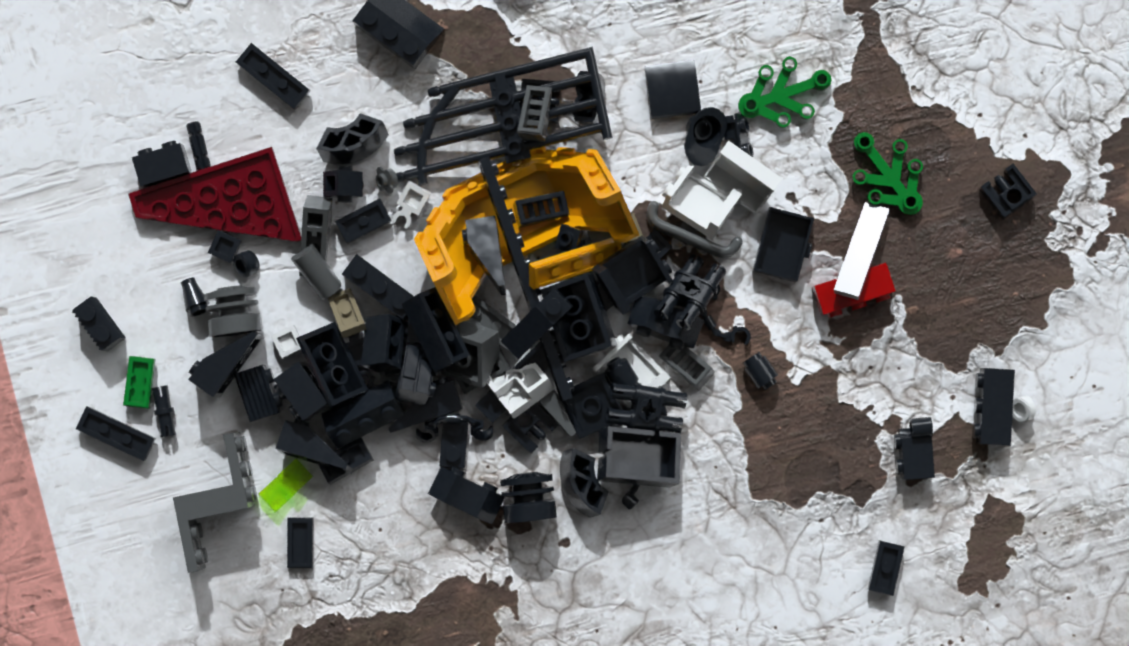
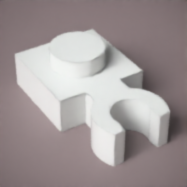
(413, 201)

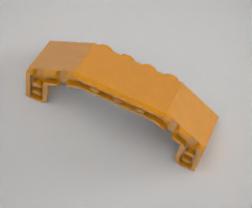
(591, 198)

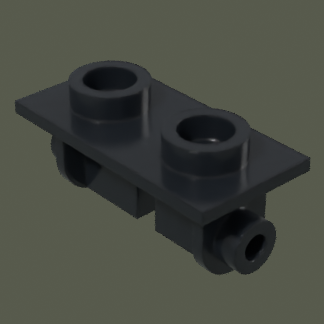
(738, 129)

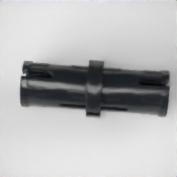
(164, 411)

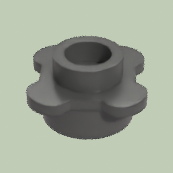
(386, 179)

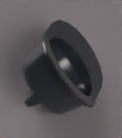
(704, 135)

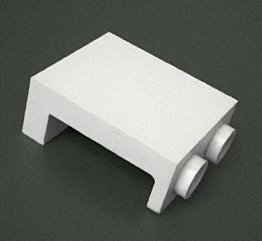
(699, 201)
(644, 366)

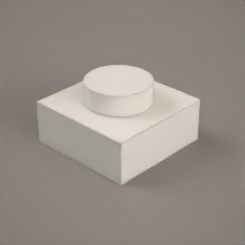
(286, 341)

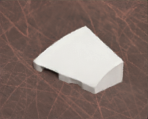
(520, 388)

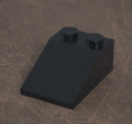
(218, 369)

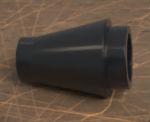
(193, 297)

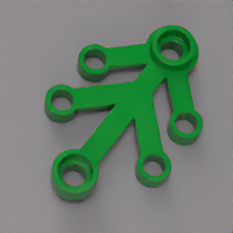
(780, 94)
(890, 176)

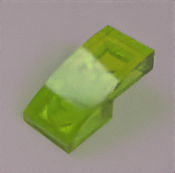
(285, 485)

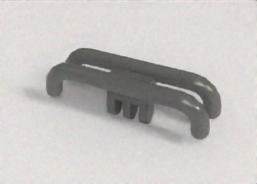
(690, 235)

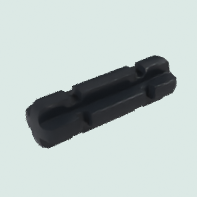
(198, 145)

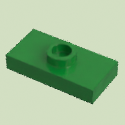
(139, 382)

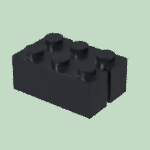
(639, 461)

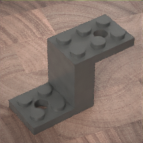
(214, 502)

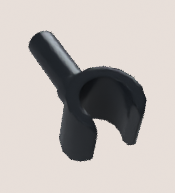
(629, 499)

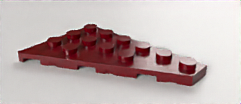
(232, 196)

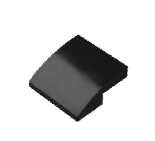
(672, 89)

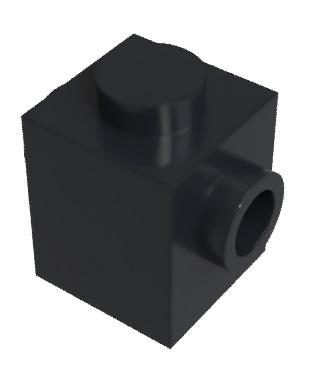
(343, 184)

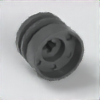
(232, 311)

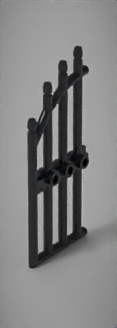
(508, 112)

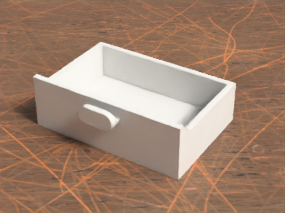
(740, 170)

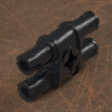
(690, 292)
(640, 397)

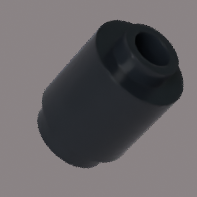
(760, 371)
(621, 372)

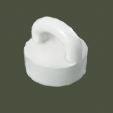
(1023, 409)

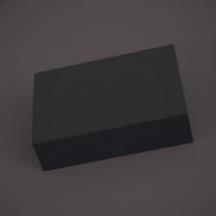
(783, 244)

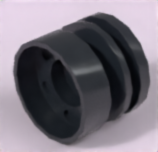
(528, 498)

